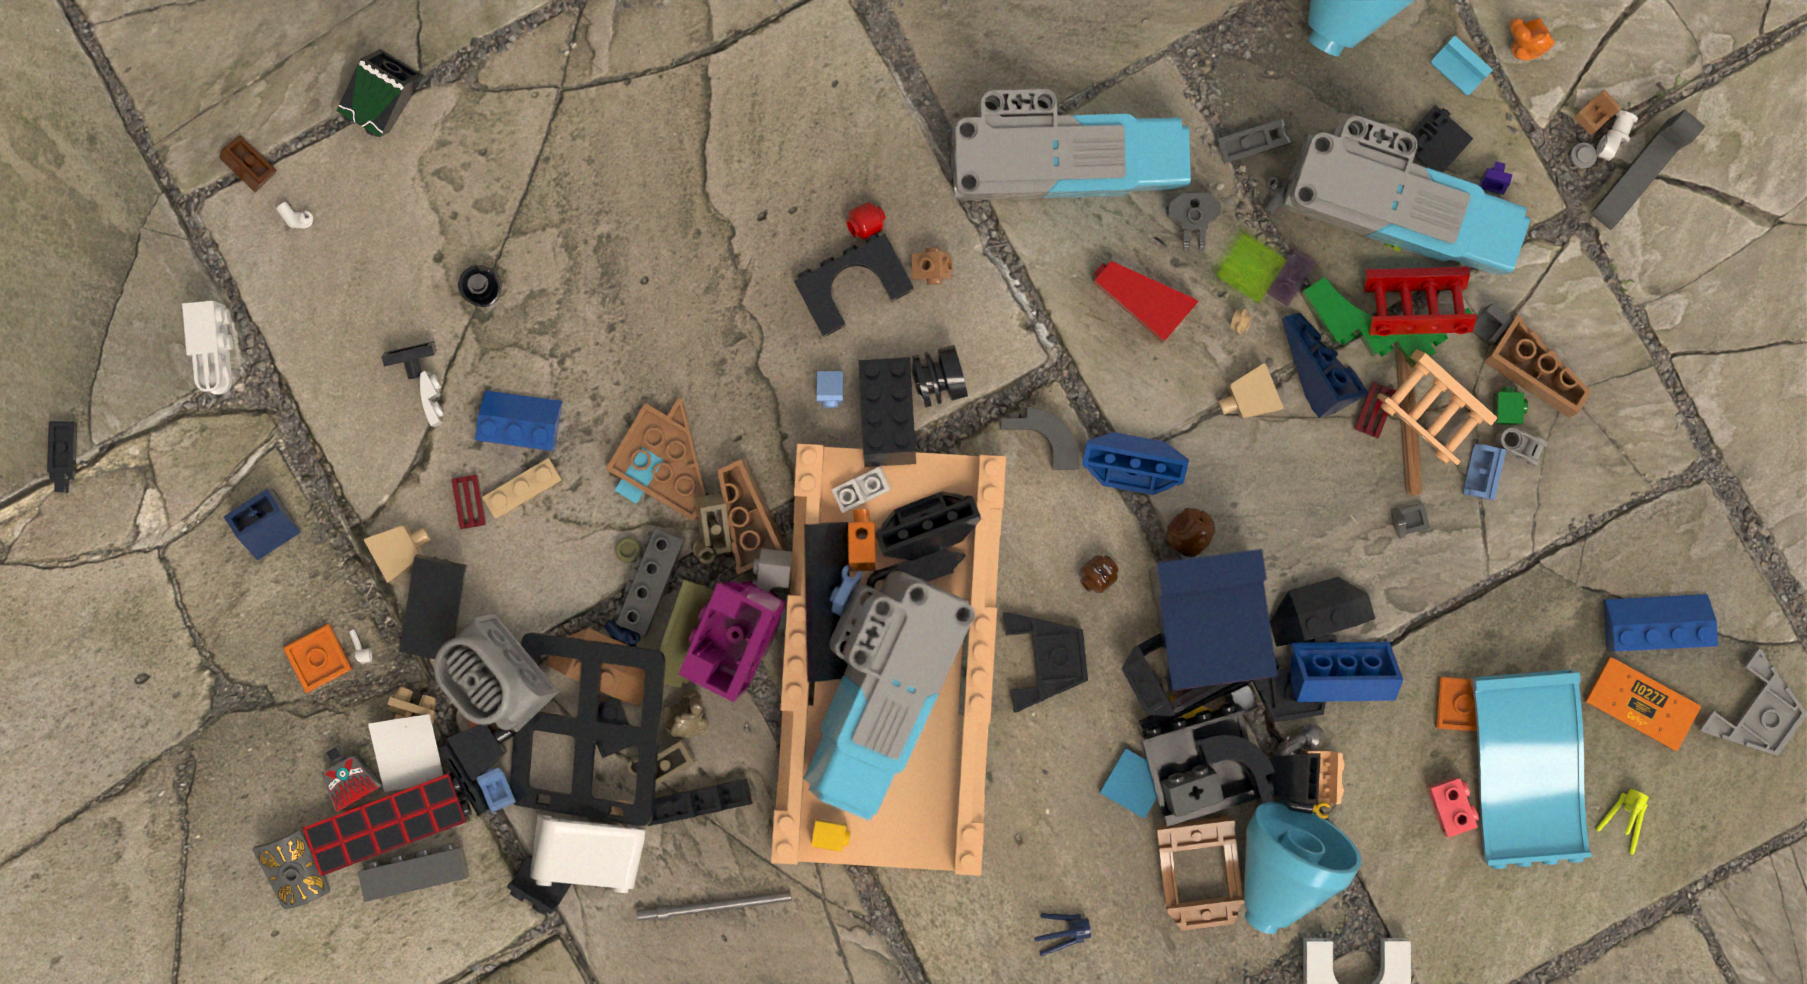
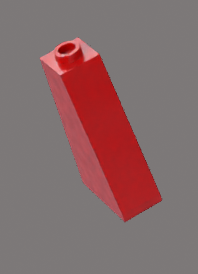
(1146, 300)

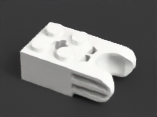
(209, 344)

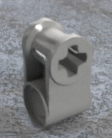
(1525, 446)

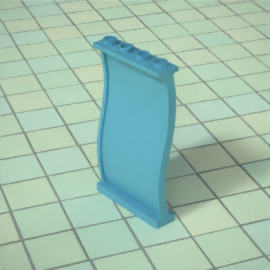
(1531, 768)

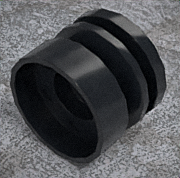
(939, 376)

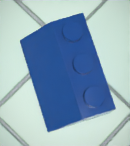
(519, 421)

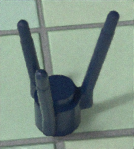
(1078, 930)

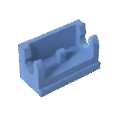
(1484, 471)

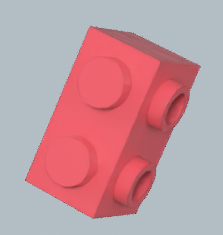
(1452, 806)

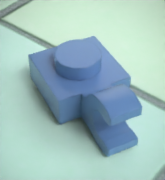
(841, 595)

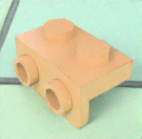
(1330, 776)

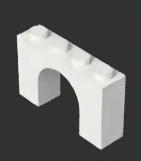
(1394, 958)

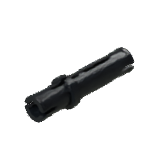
(470, 788)

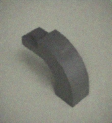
(1061, 440)

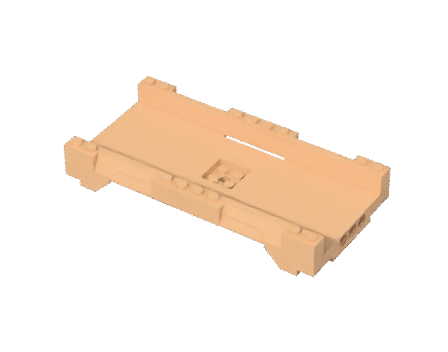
(938, 800)

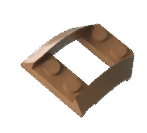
(1195, 836)

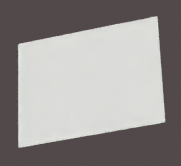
(405, 754)

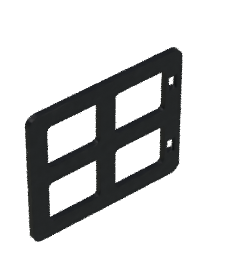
(588, 729)

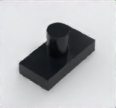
(410, 357)

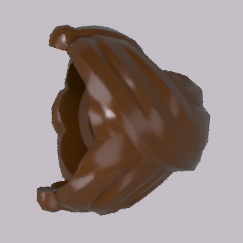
(1190, 532)

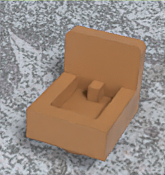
(1597, 112)

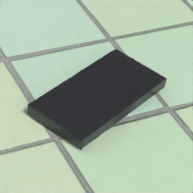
(432, 605)

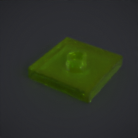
(1251, 268)

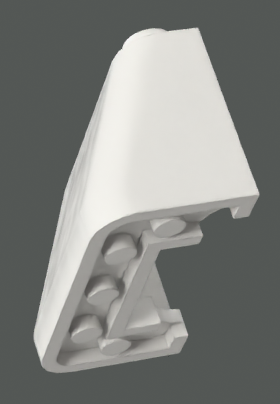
(586, 853)

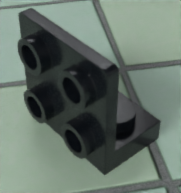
(544, 898)

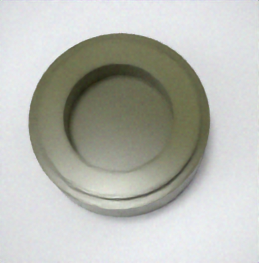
(628, 550)

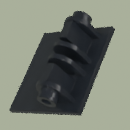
(1439, 139)

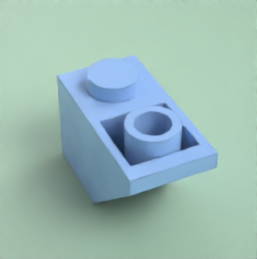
(830, 388)

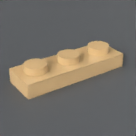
(522, 488)

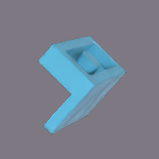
(1461, 66)

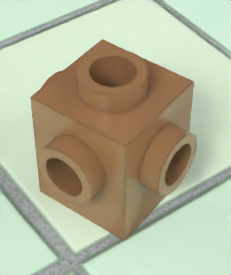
(931, 266)

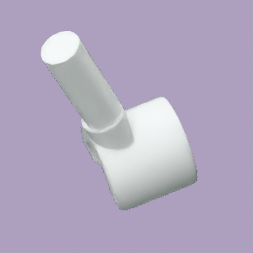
(361, 655)

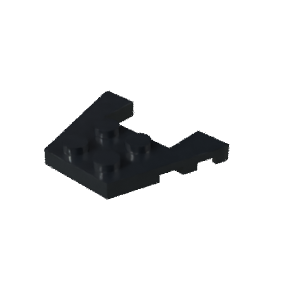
(1058, 658)
(1280, 698)

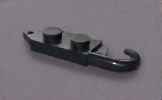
(925, 568)

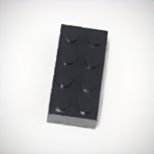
(887, 412)

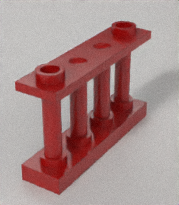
(1419, 279)

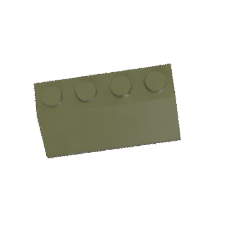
(680, 626)

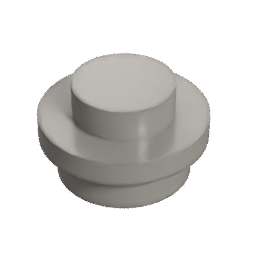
(1583, 155)

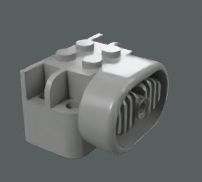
(492, 676)

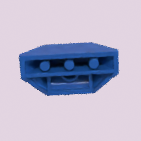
(1134, 463)

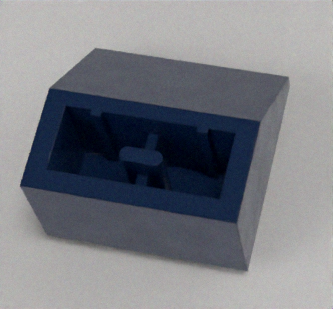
(262, 523)

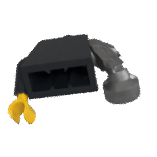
(1298, 774)

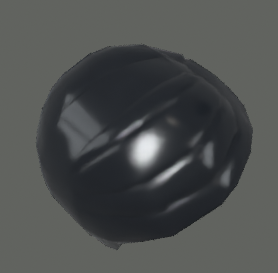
(480, 286)

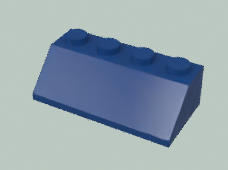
(1660, 623)
(1344, 671)

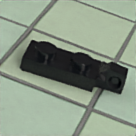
(62, 454)

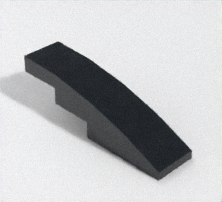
(701, 801)

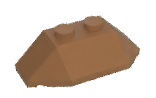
(616, 680)

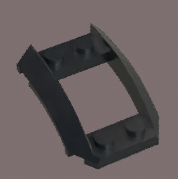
(1148, 688)

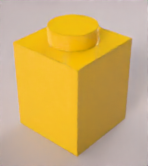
(830, 835)

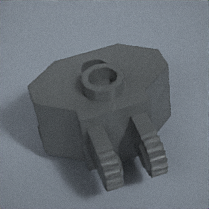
(1193, 219)

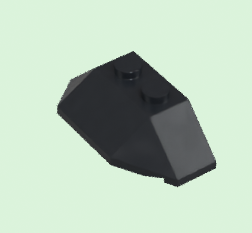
(927, 525)
(1319, 611)

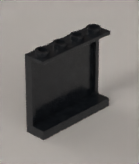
(1174, 750)

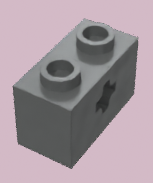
(1192, 790)

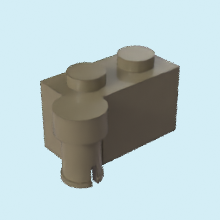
(712, 528)
(669, 761)

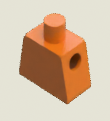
(862, 552)

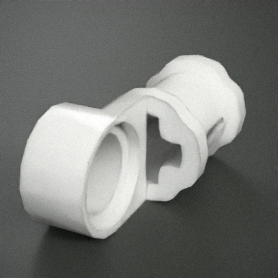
(1619, 133)

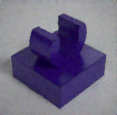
(1496, 179)

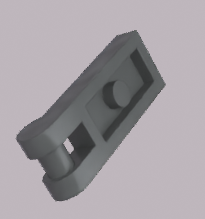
(1253, 141)

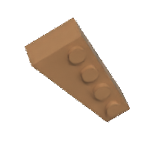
(1534, 367)
(748, 515)

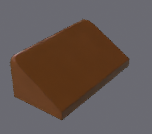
(247, 163)

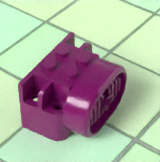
(732, 638)

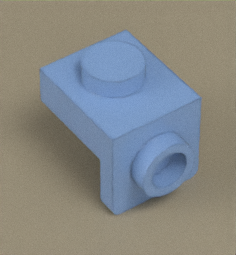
(496, 789)

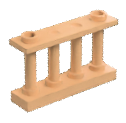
(1459, 399)

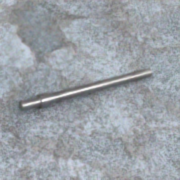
(663, 912)

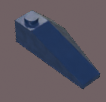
(1323, 377)

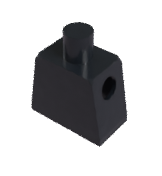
(479, 747)

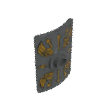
(291, 870)

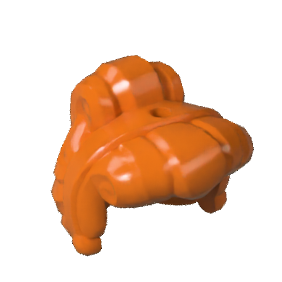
(1530, 39)

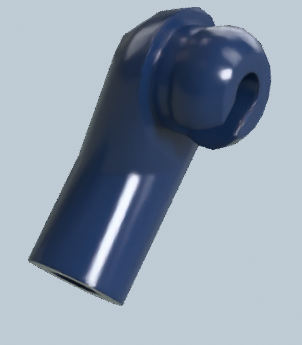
(621, 634)

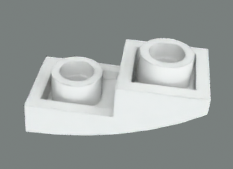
(429, 390)
(861, 489)

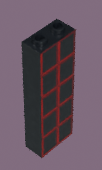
(387, 823)

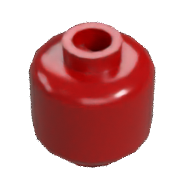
(865, 220)

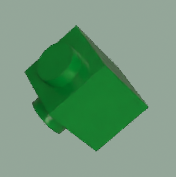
(1509, 406)

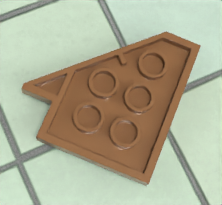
(671, 440)

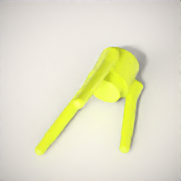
(1636, 804)

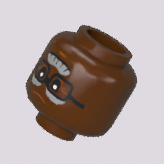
(1099, 574)

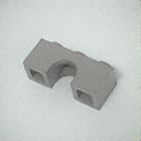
(774, 571)

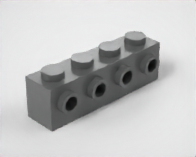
(650, 581)
(413, 873)

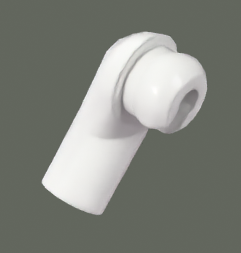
(295, 219)

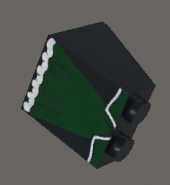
(378, 92)

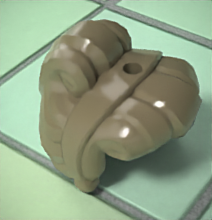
(686, 719)

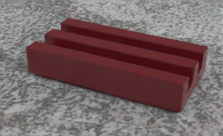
(1358, 427)
(458, 501)

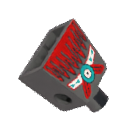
(348, 779)

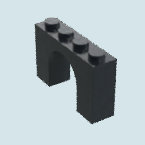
(874, 255)

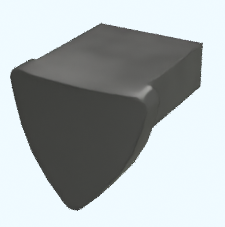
(1409, 520)

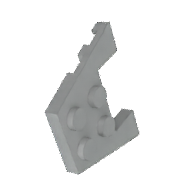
(1769, 717)

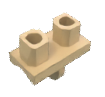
(401, 705)

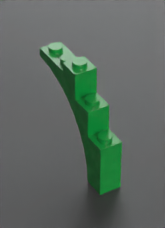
(1342, 319)

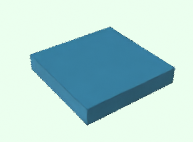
(1131, 784)

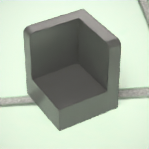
(1491, 324)

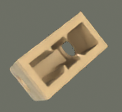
(1252, 395)
(396, 550)

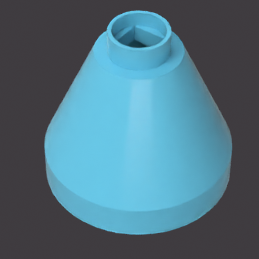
(1348, 22)
(1293, 865)

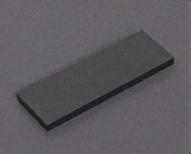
(824, 560)

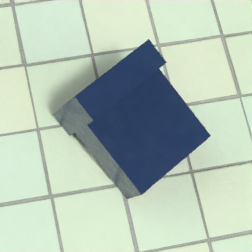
(1213, 619)

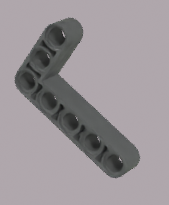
(1673, 135)

